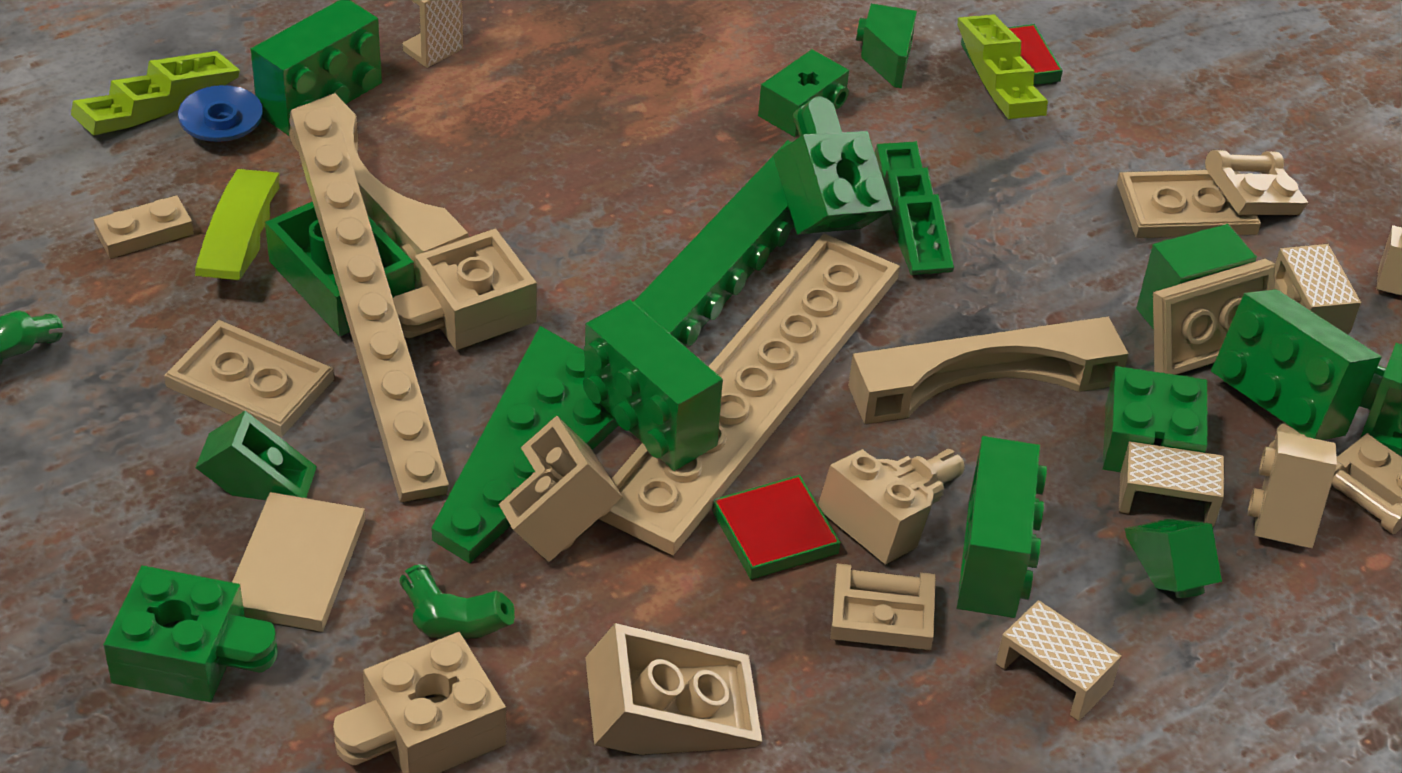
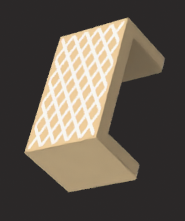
(440, 31)
(1318, 283)
(1173, 474)
(1064, 653)

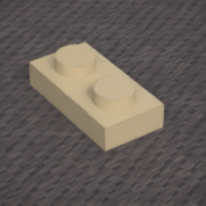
(143, 226)

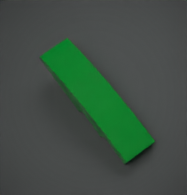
(915, 210)

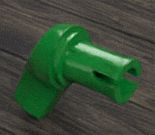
(22, 331)
(447, 614)

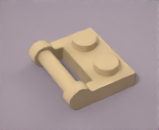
(1256, 194)
(1373, 479)
(883, 608)

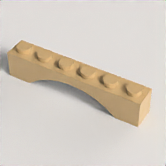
(407, 222)
(900, 379)

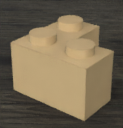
(562, 494)

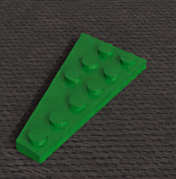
(542, 387)

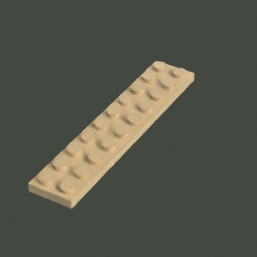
(763, 379)

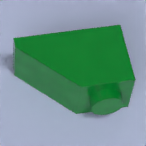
(887, 40)
(254, 461)
(1177, 555)

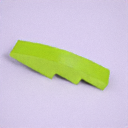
(1000, 66)
(155, 94)
(237, 224)

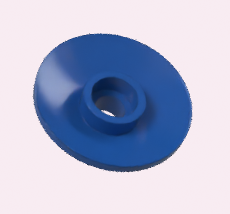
(220, 113)

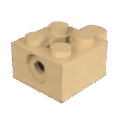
(469, 291)
(423, 733)

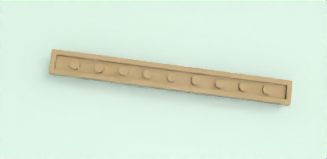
(368, 305)

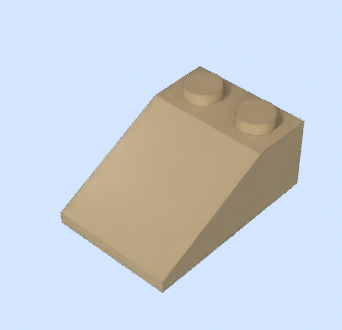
(669, 694)

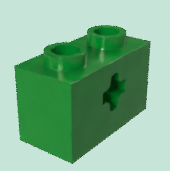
(797, 84)

